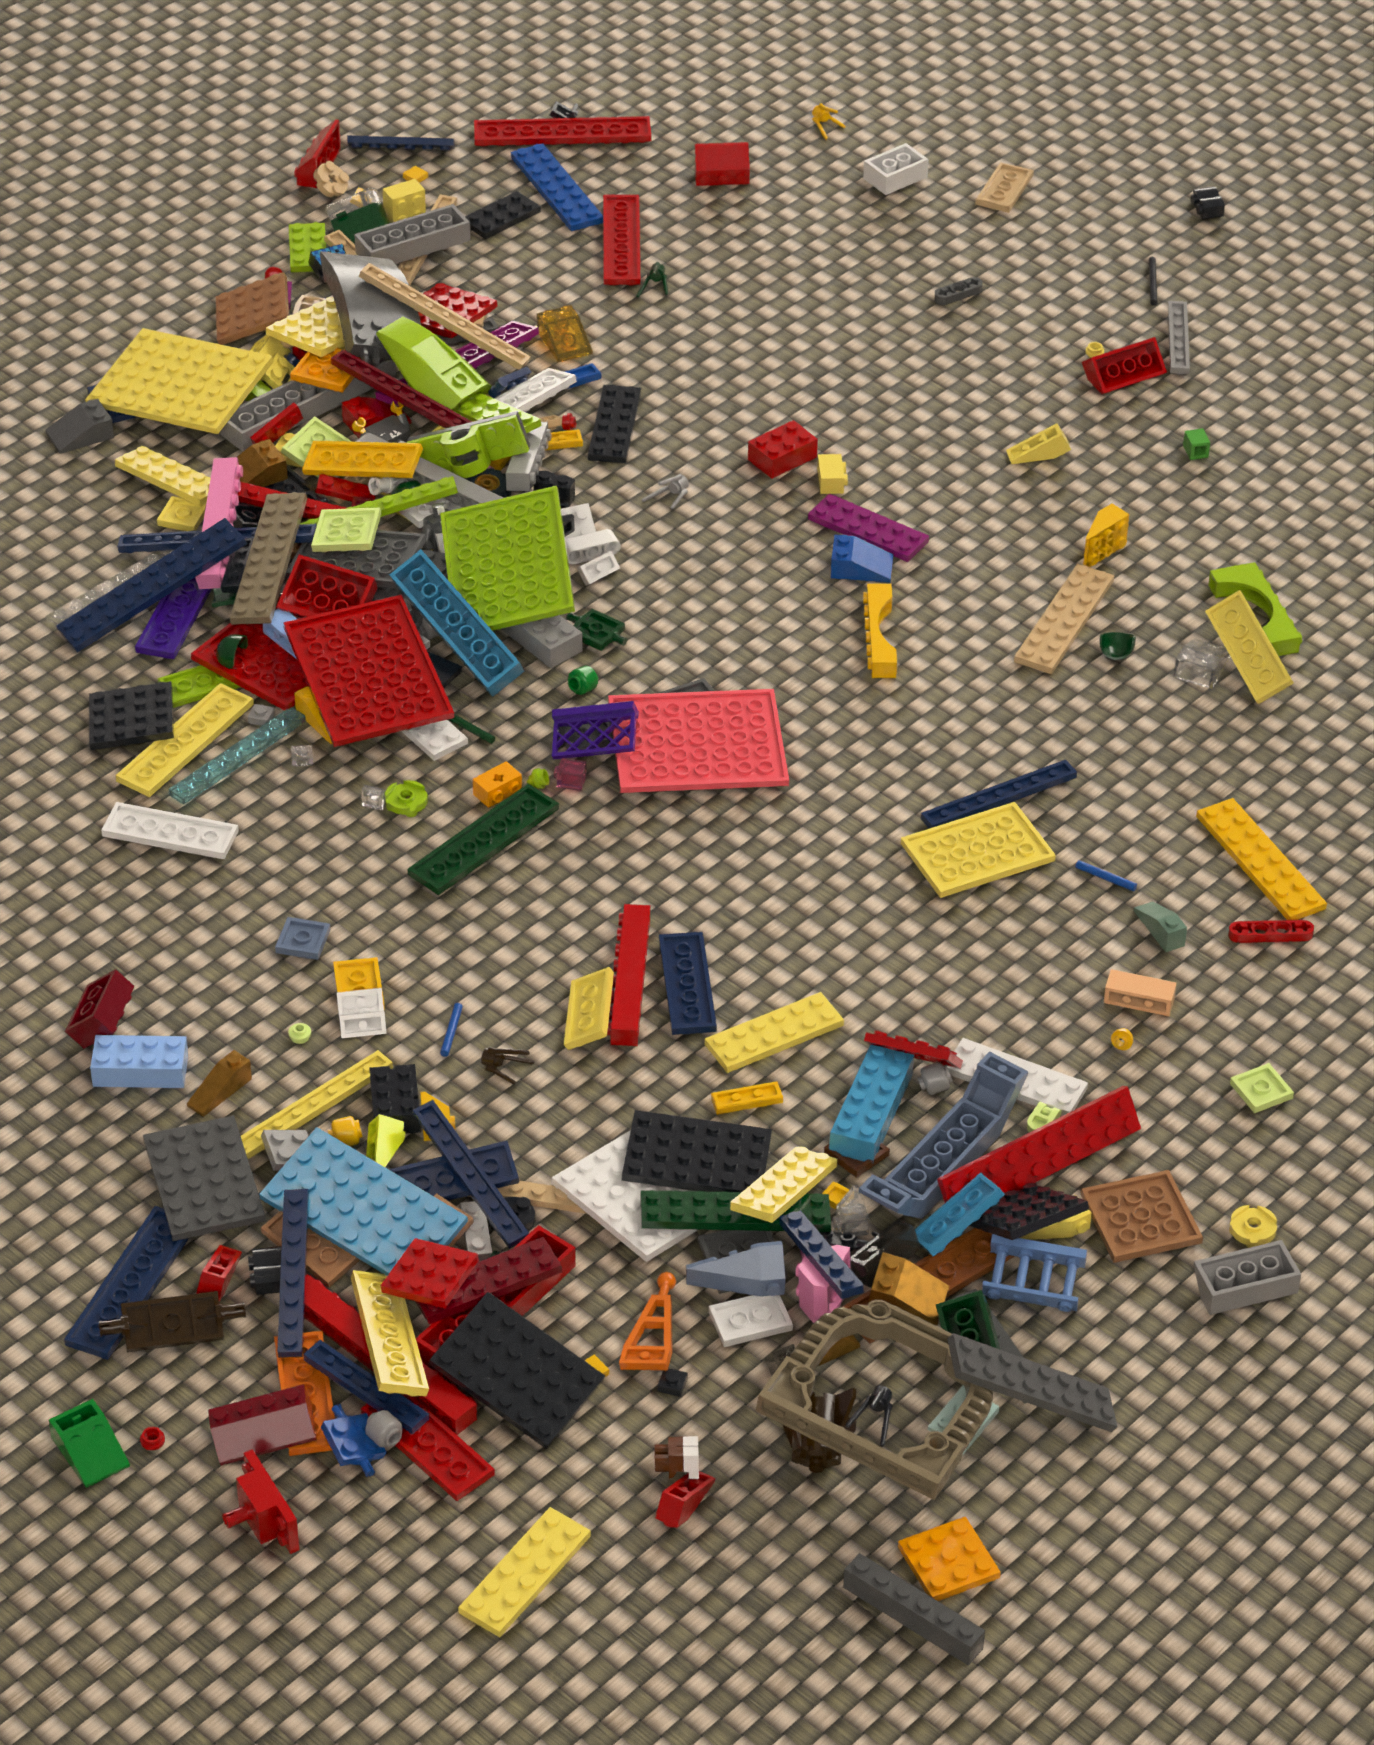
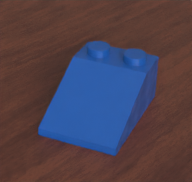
(860, 560)

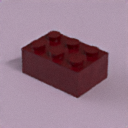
(100, 1008)

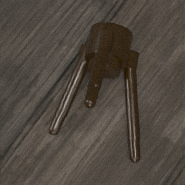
(494, 1057)

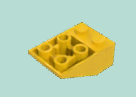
(1106, 534)

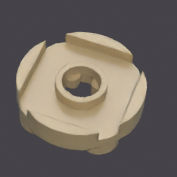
(339, 178)

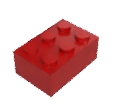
(782, 449)

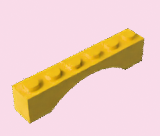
(882, 654)

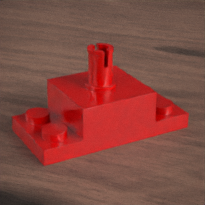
(263, 1506)

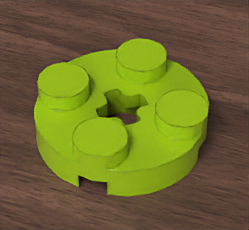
(396, 795)

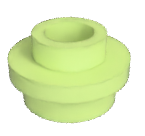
(299, 1033)

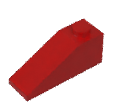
(219, 1271)
(682, 1499)

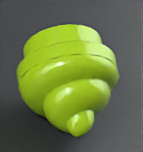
(539, 778)

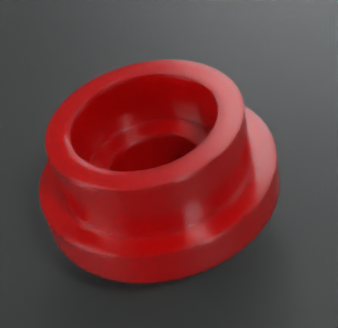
(568, 422)
(152, 1438)

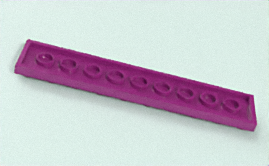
(512, 333)

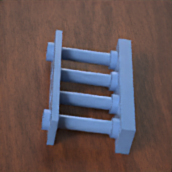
(1049, 1255)

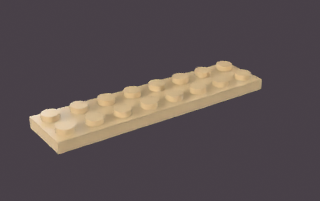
(1064, 619)

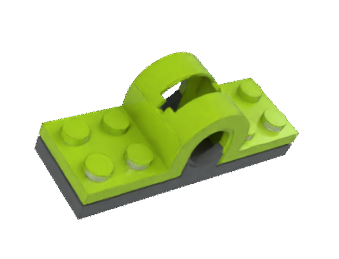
(473, 445)

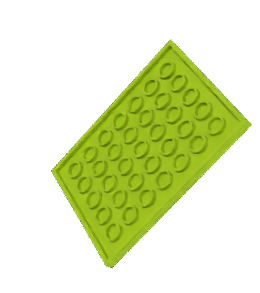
(510, 558)

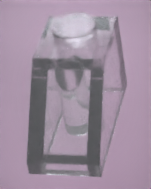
(852, 1214)

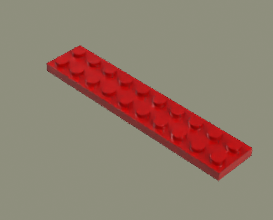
(562, 131)
(1051, 1145)

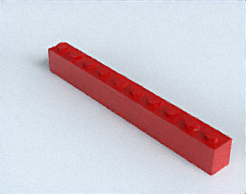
(344, 1326)

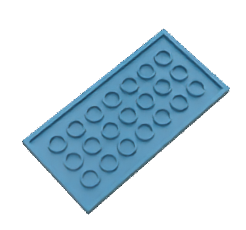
(362, 1202)

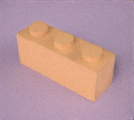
(1140, 992)

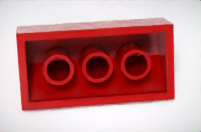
(323, 149)
(1125, 366)

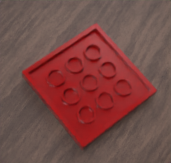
(462, 302)

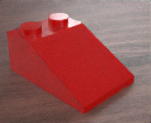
(367, 408)

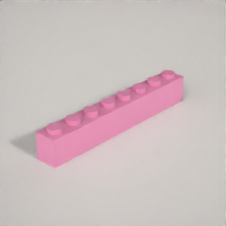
(220, 504)

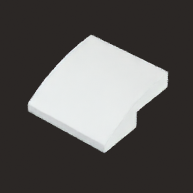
(361, 1013)

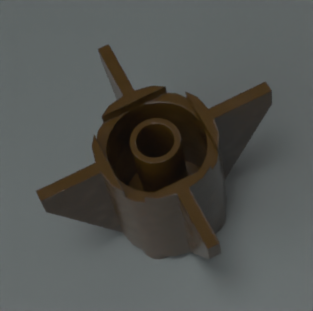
(812, 1453)

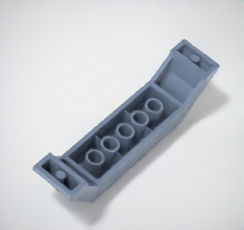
(954, 1140)

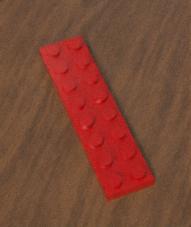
(621, 240)

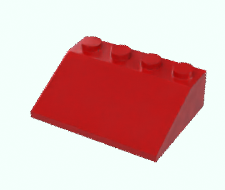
(324, 587)

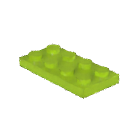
(303, 240)

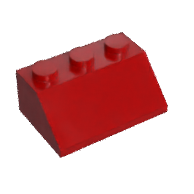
(722, 164)

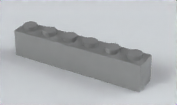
(524, 467)

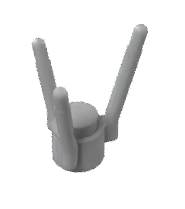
(676, 485)

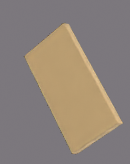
(1004, 187)

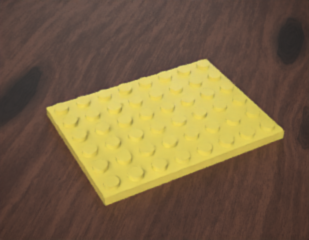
(180, 380)

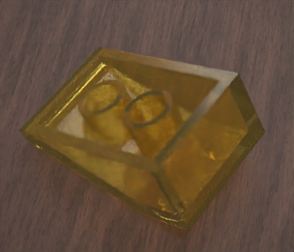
(563, 333)

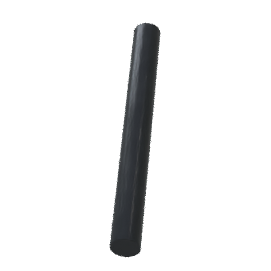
(1153, 281)

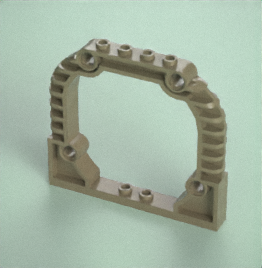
(918, 1467)

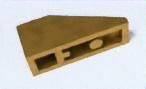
(223, 1081)

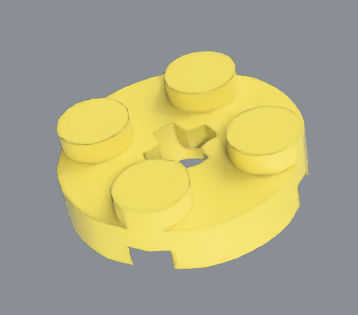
(1249, 1235)

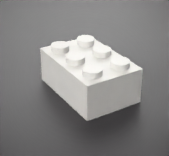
(895, 169)

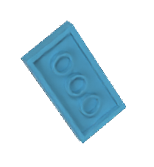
(958, 1214)

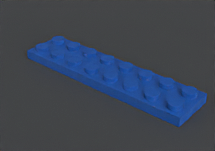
(557, 187)

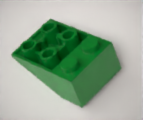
(88, 1443)

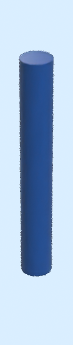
(1106, 875)
(451, 1029)

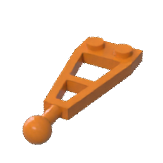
(651, 1357)

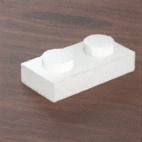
(598, 568)

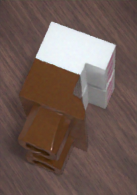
(678, 1456)

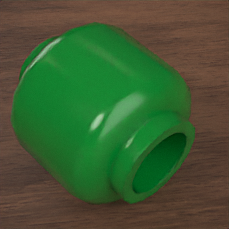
(582, 680)

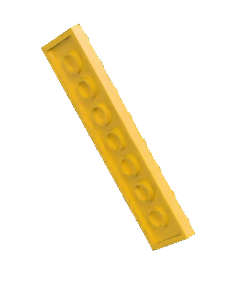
(1261, 860)

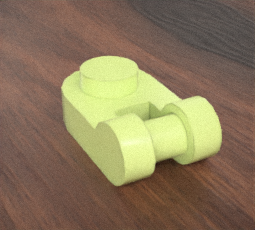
(1041, 1116)

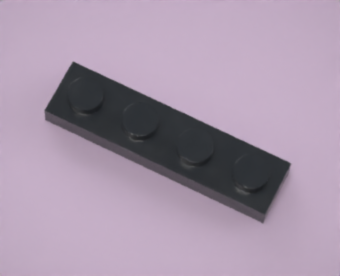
(235, 568)

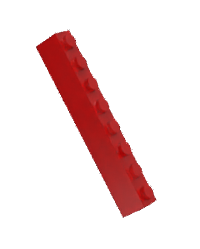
(630, 975)

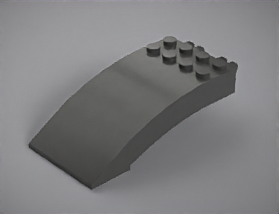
(361, 305)

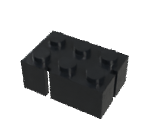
(395, 1094)

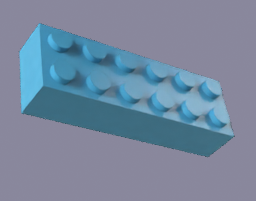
(871, 1103)

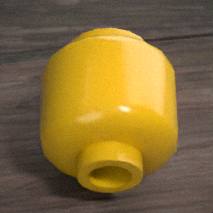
(346, 1130)

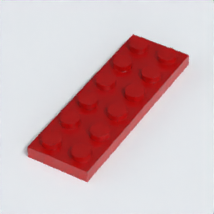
(442, 1455)

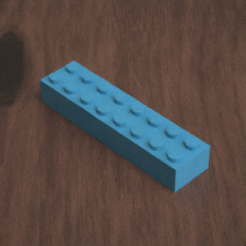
(457, 623)

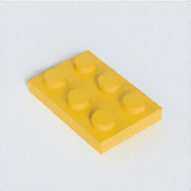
(357, 975)

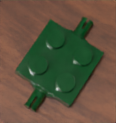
(598, 629)

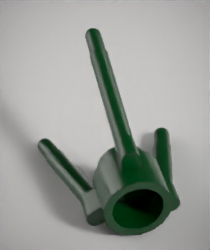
(657, 274)

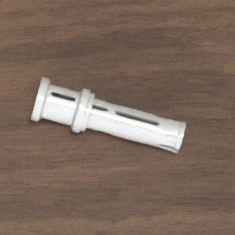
(384, 485)

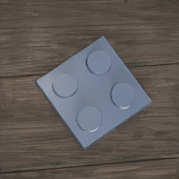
(302, 938)

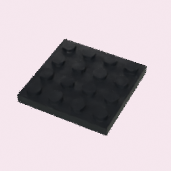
(131, 715)
(1028, 1211)

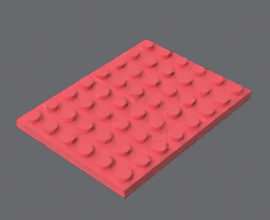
(702, 742)

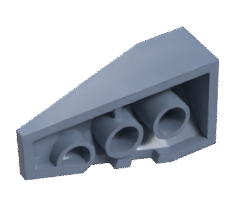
(750, 1272)

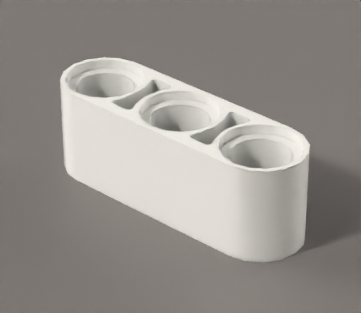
(591, 546)

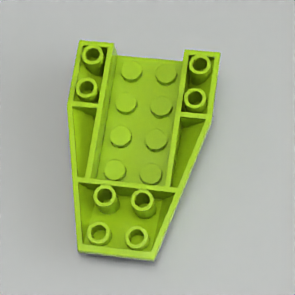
(431, 364)

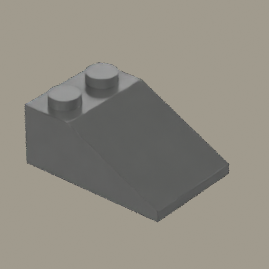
(81, 427)

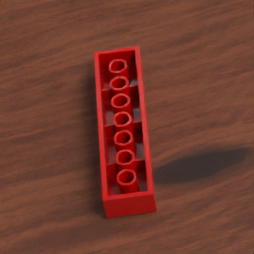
(520, 1300)

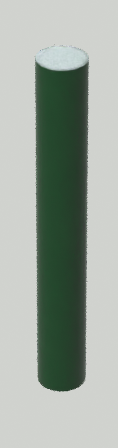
(473, 729)

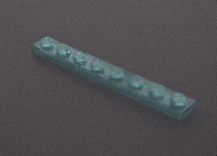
(236, 755)

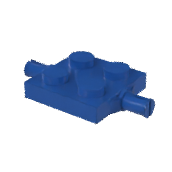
(349, 1440)

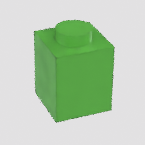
(1196, 444)

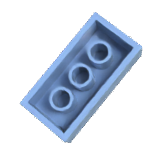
(139, 1061)

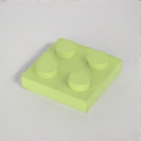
(1261, 1088)

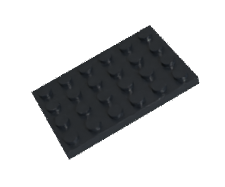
(694, 1153)
(517, 1370)

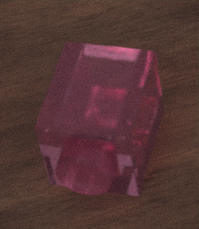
(571, 774)

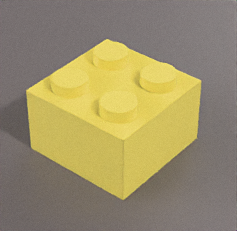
(404, 200)

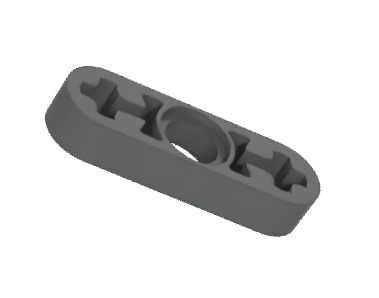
(949, 294)

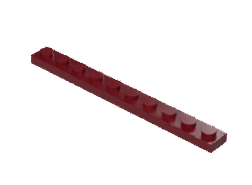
(397, 390)

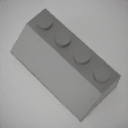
(1246, 1277)

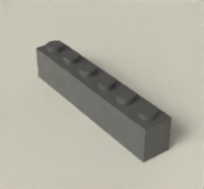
(914, 1609)

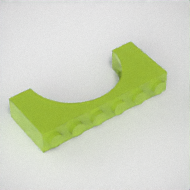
(1257, 590)

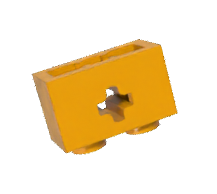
(497, 784)

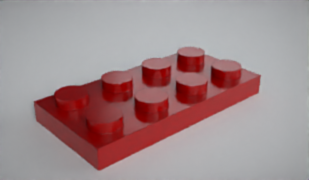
(920, 1050)

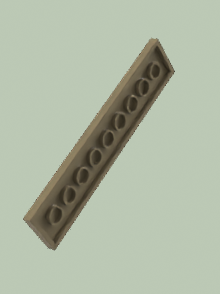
(268, 558)

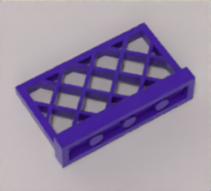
(594, 716)

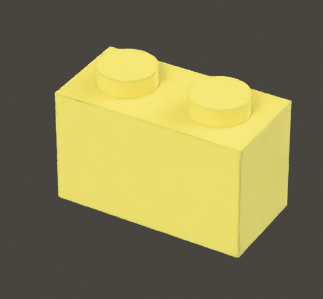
(831, 474)

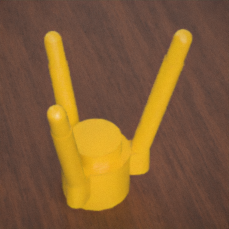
(822, 114)

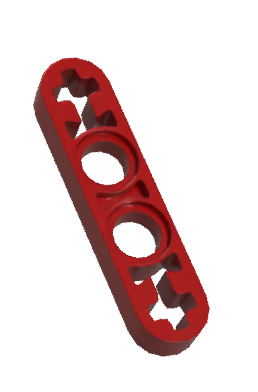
(1271, 928)

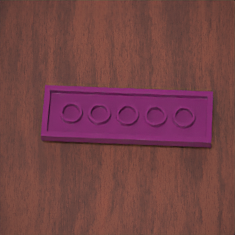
(869, 526)

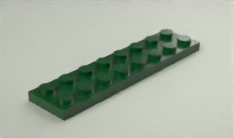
(482, 839)
(712, 1211)

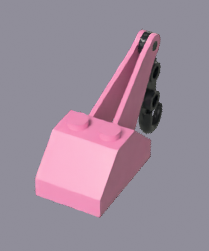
(814, 1292)

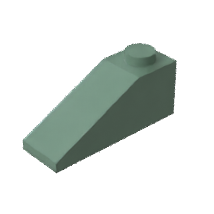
(1163, 925)

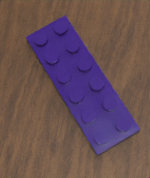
(172, 621)

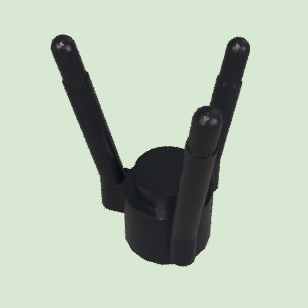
(878, 1401)

